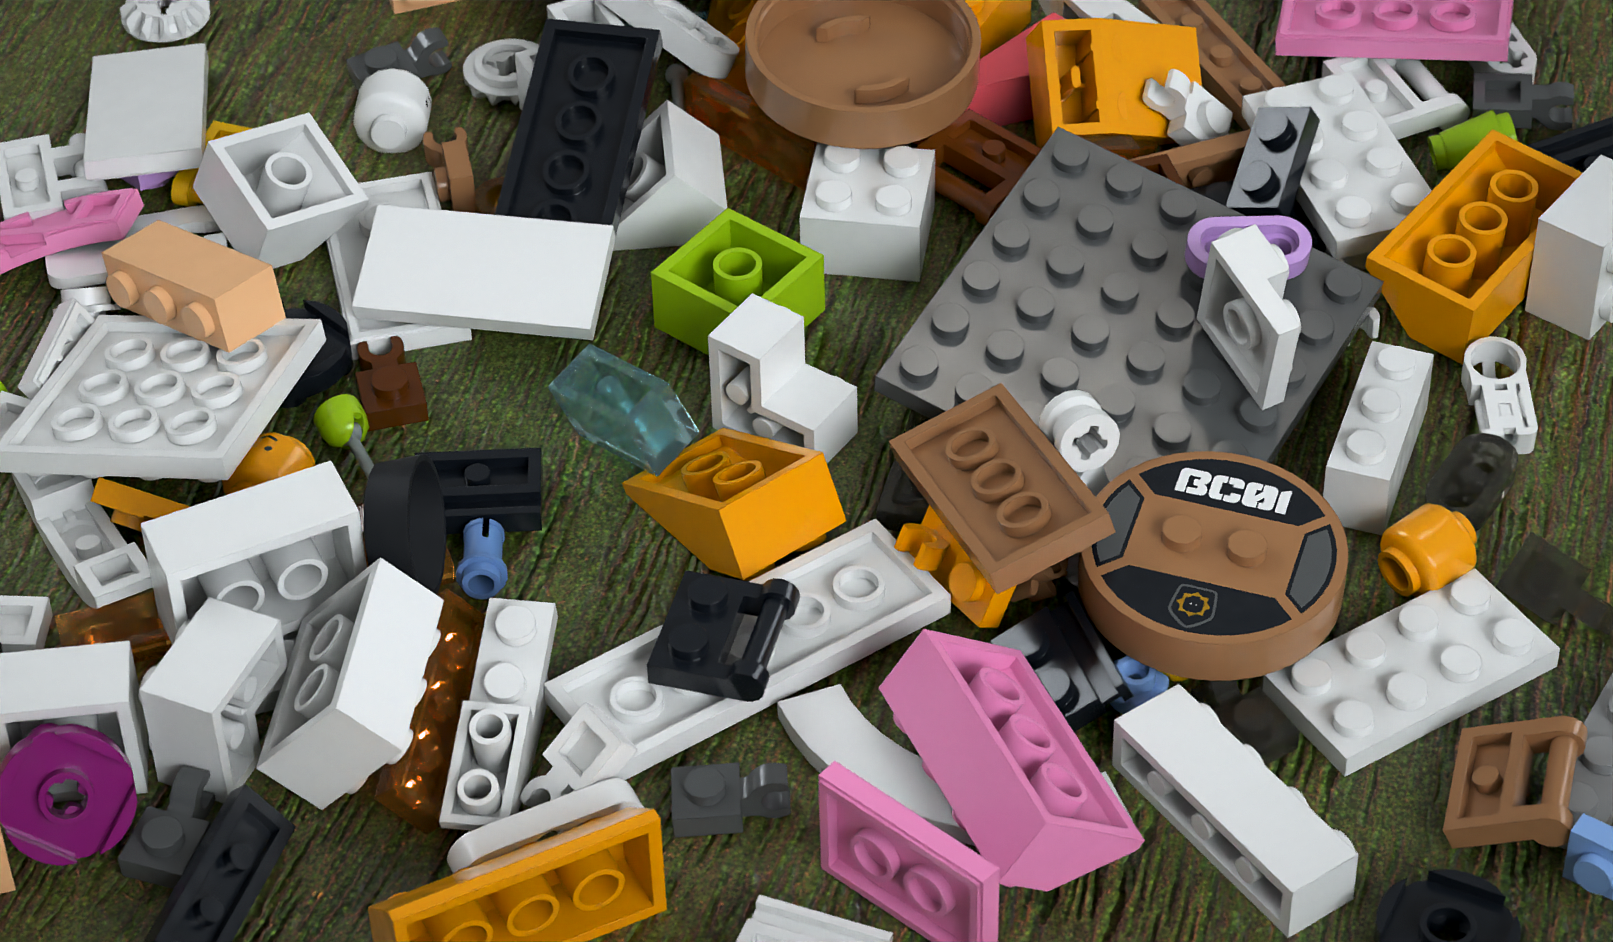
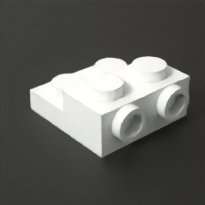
(1247, 312)

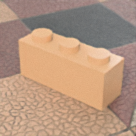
(193, 285)

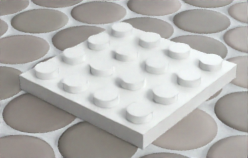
(157, 402)

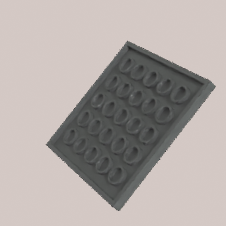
(1093, 294)

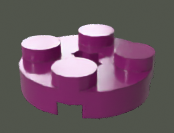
(79, 830)

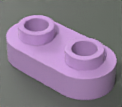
(1282, 231)

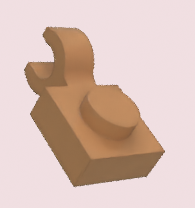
(451, 170)

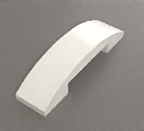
(83, 538)

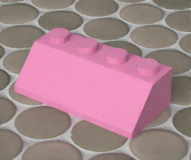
(1007, 761)

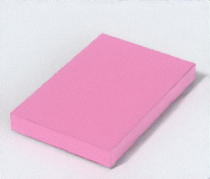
(905, 862)

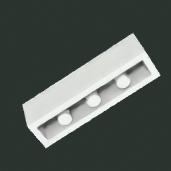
(1235, 810)

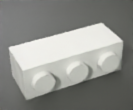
(1378, 436)

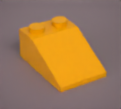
(742, 501)

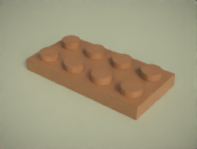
(1001, 488)

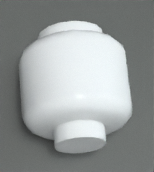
(392, 111)

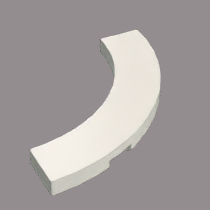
(832, 729)

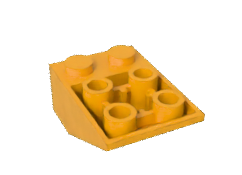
(1094, 74)

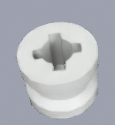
(1080, 417)

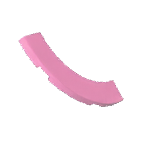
(83, 222)

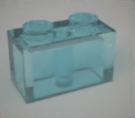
(623, 409)

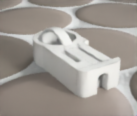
(1504, 404)

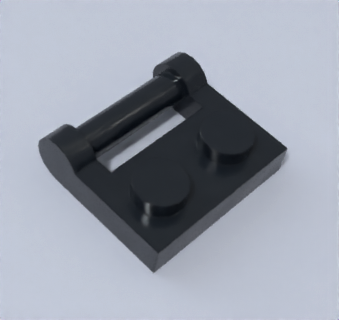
(703, 629)

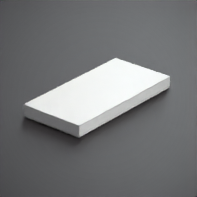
(146, 112)
(346, 256)
(484, 272)

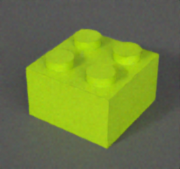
(726, 265)

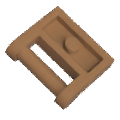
(1493, 781)

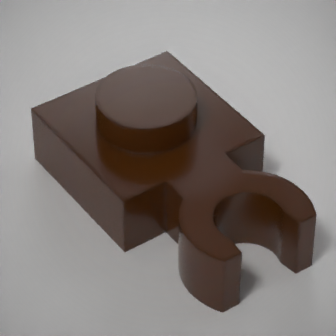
(390, 387)

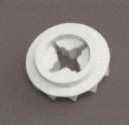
(181, 20)
(488, 70)

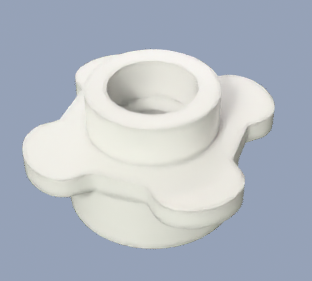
(93, 299)

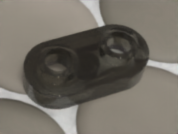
(1474, 477)

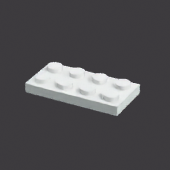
(1356, 171)
(1410, 671)

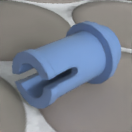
(482, 568)

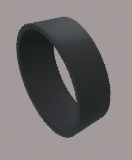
(407, 519)

